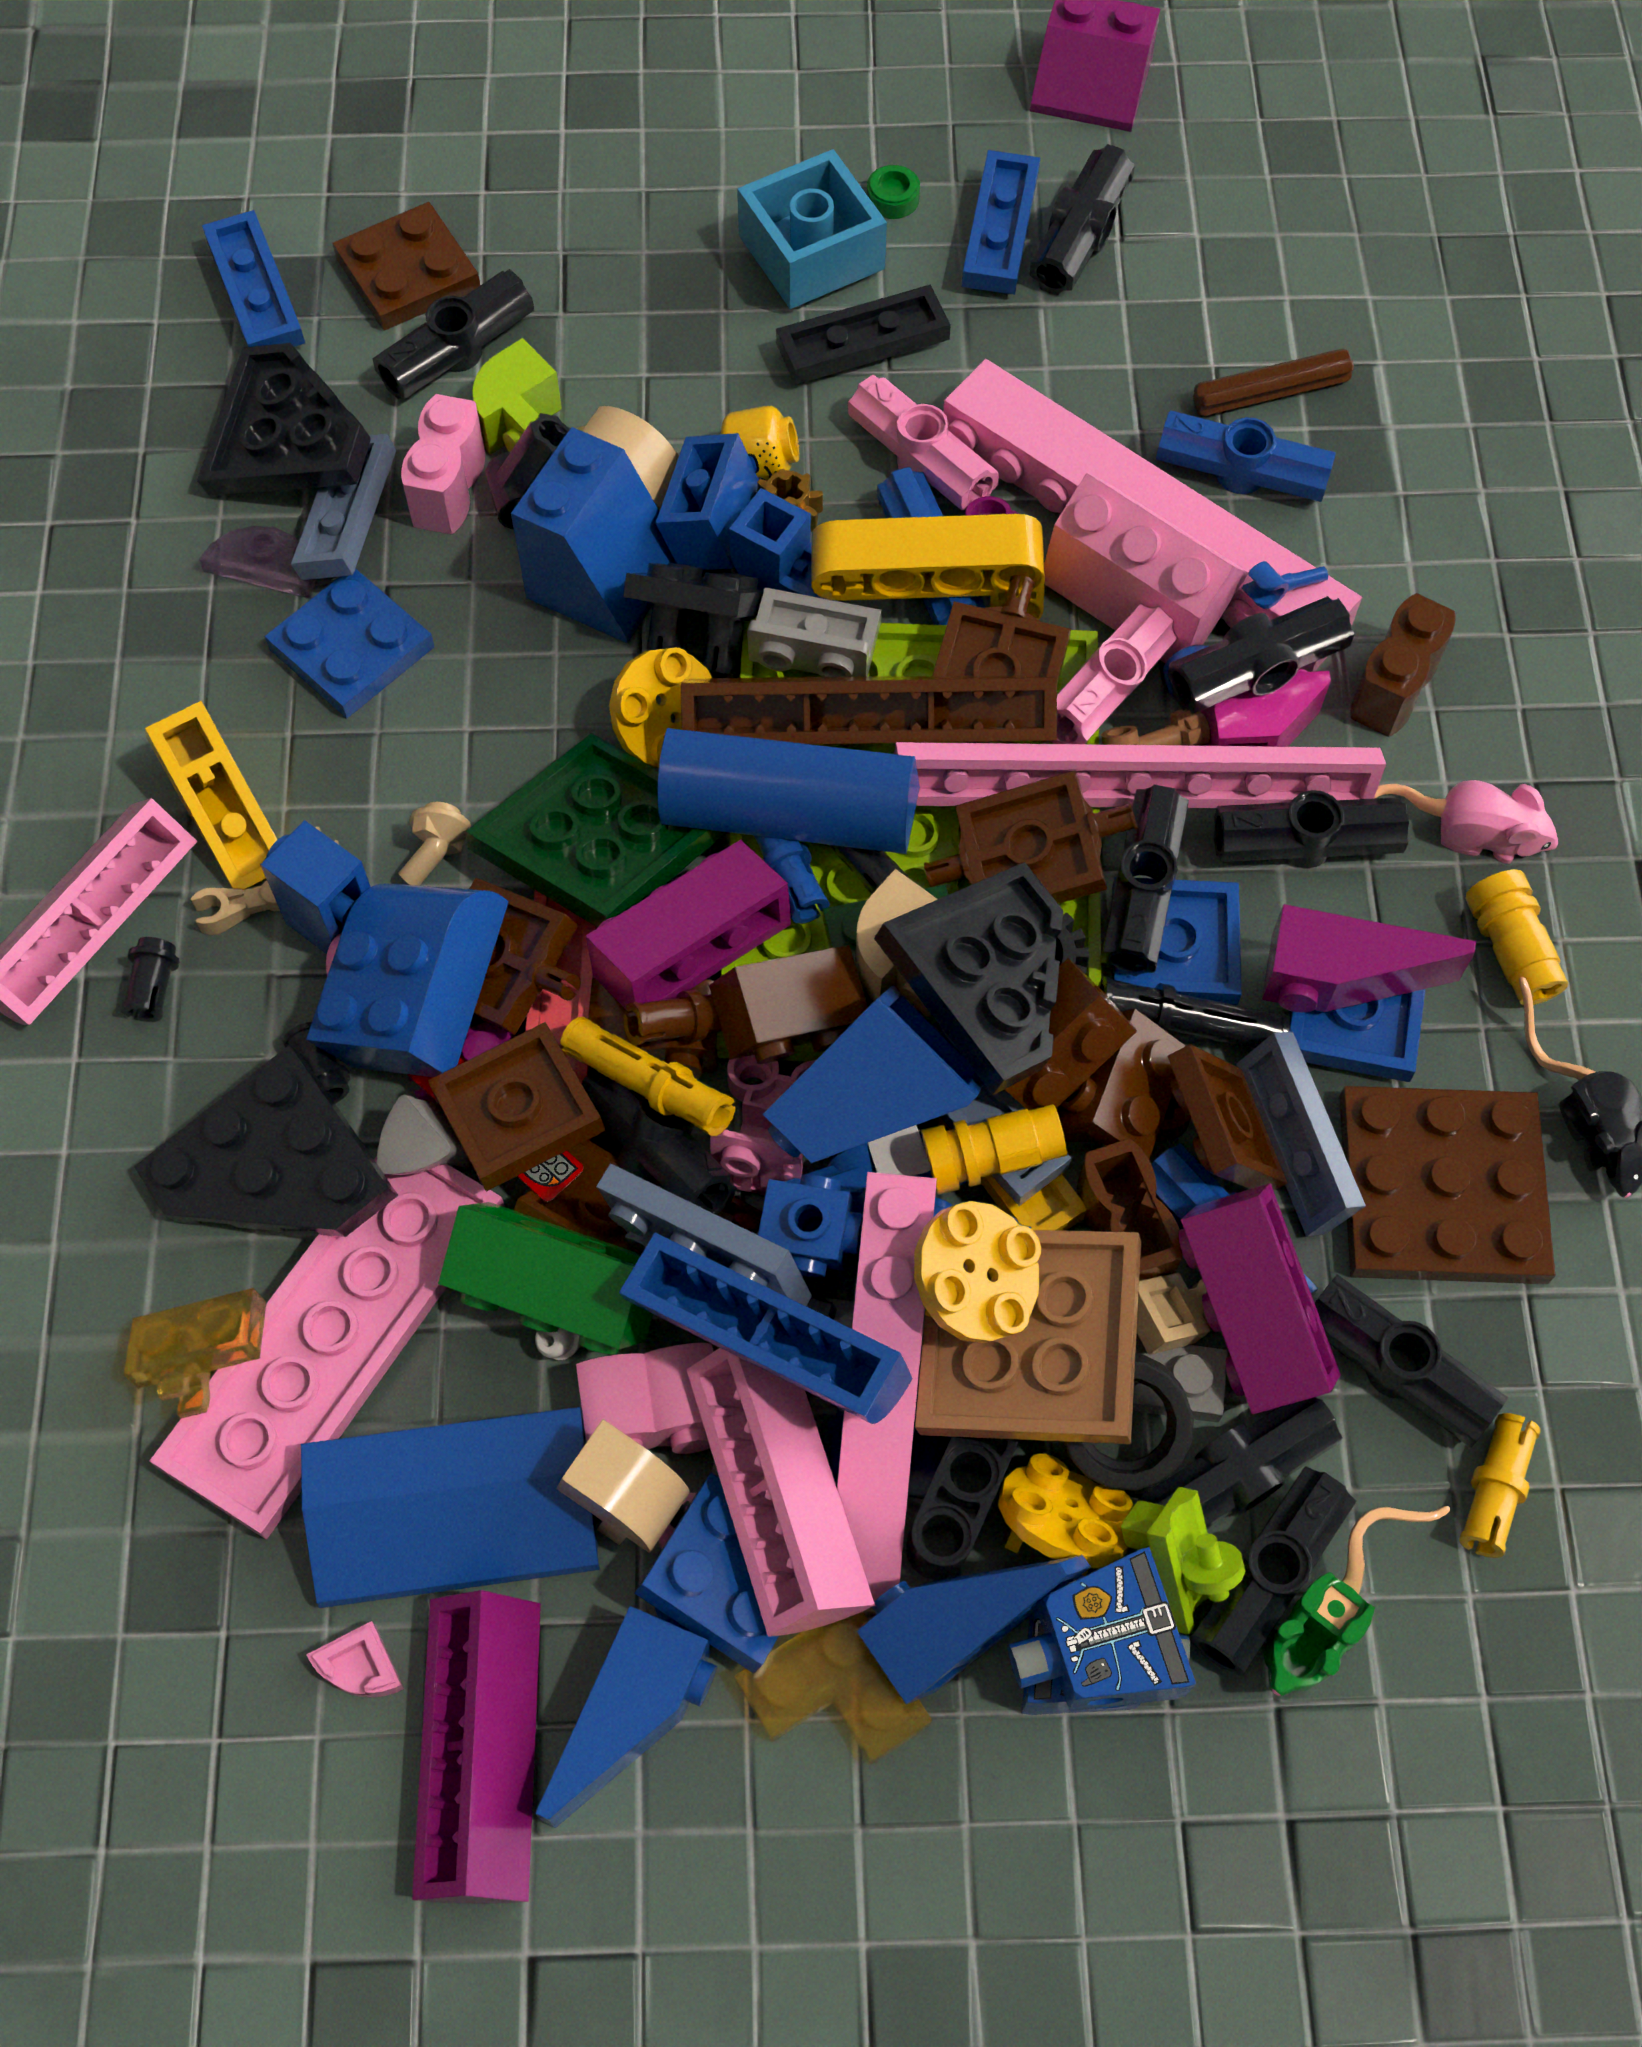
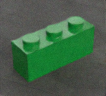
(544, 1275)

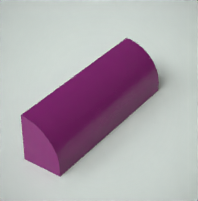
(477, 1750)

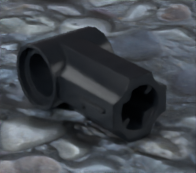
(514, 471)

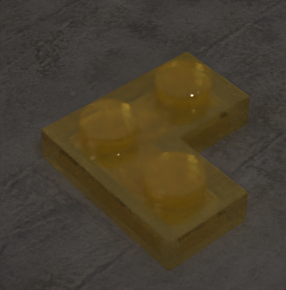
(835, 1668)

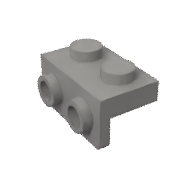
(813, 635)

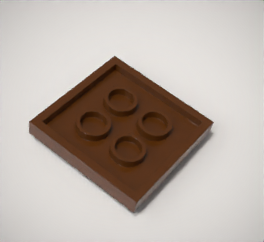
(1447, 1185)

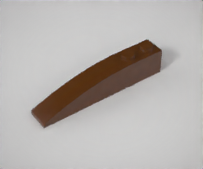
(874, 708)

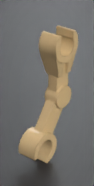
(235, 905)

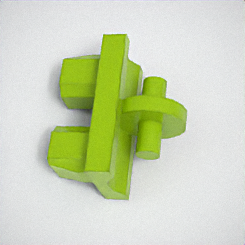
(1186, 1556)

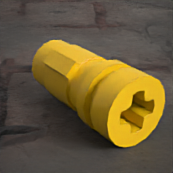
(1519, 940)
(993, 1146)

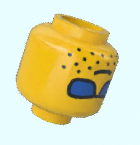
(766, 437)

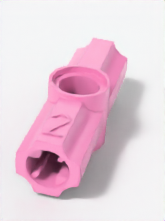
(922, 441)
(1112, 673)

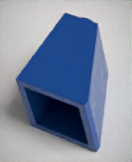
(584, 530)
(873, 1082)

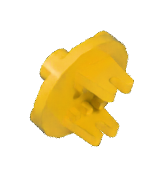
(633, 705)
(986, 1242)
(1063, 1513)

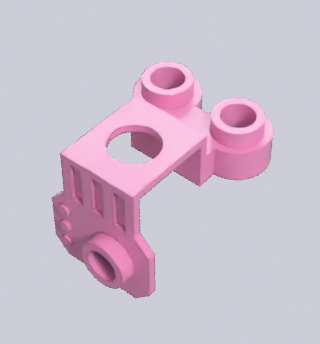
(753, 1154)

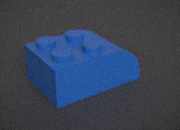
(407, 977)

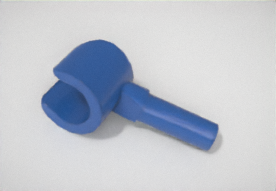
(1270, 587)

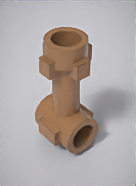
(1184, 730)

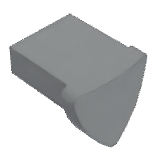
(417, 1139)

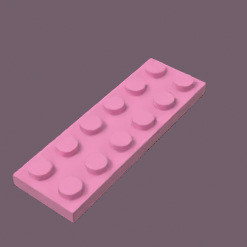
(322, 1351)

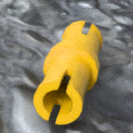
(1500, 1485)

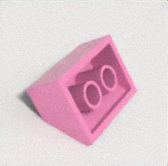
(1120, 554)

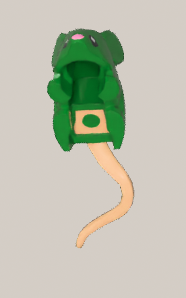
(1328, 1615)

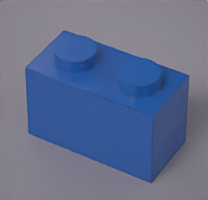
(705, 498)
(314, 883)

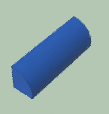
(787, 790)
(768, 1329)

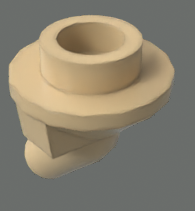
(443, 833)

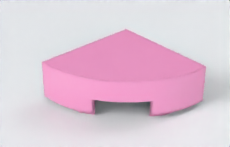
(358, 1664)

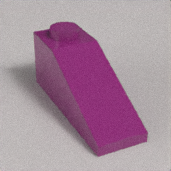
(1346, 961)

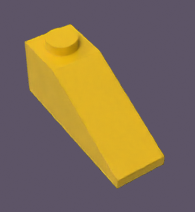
(213, 793)

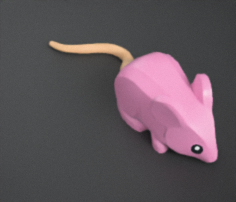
(1485, 817)

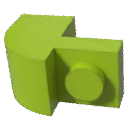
(512, 393)

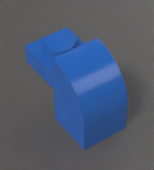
(773, 544)

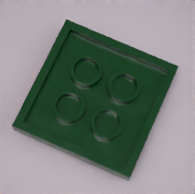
(589, 833)

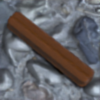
(1273, 382)

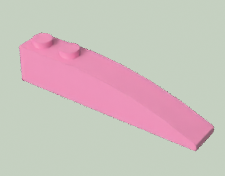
(889, 1310)

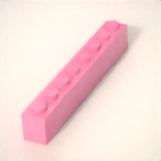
(1052, 449)

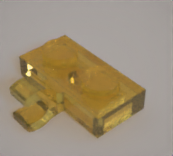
(189, 1341)

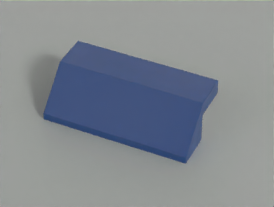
(444, 1508)

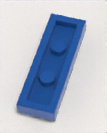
(1001, 222)
(252, 281)

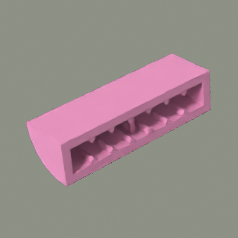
(87, 907)
(779, 1495)

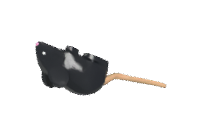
(1600, 1109)

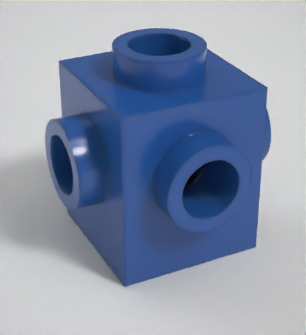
(794, 1206)

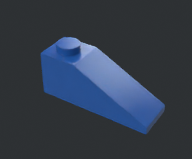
(944, 1625)
(633, 1704)

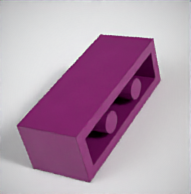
(690, 927)
(1258, 1299)

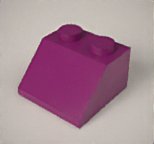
(1095, 61)

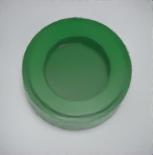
(894, 191)

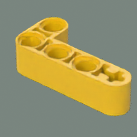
(928, 558)

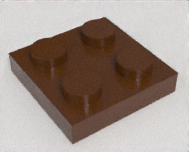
(405, 265)
(516, 1106)
(1227, 1121)

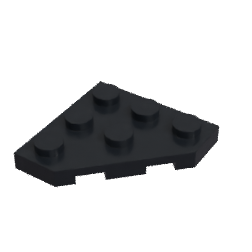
(281, 429)
(986, 970)
(269, 1159)

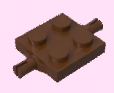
(1002, 640)
(1038, 825)
(524, 960)

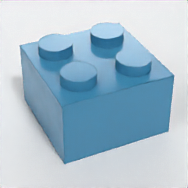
(811, 228)

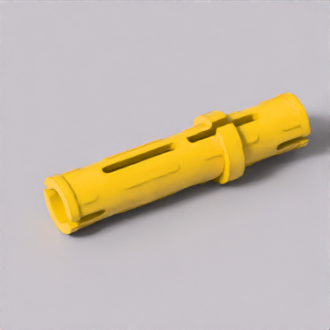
(666, 1086)

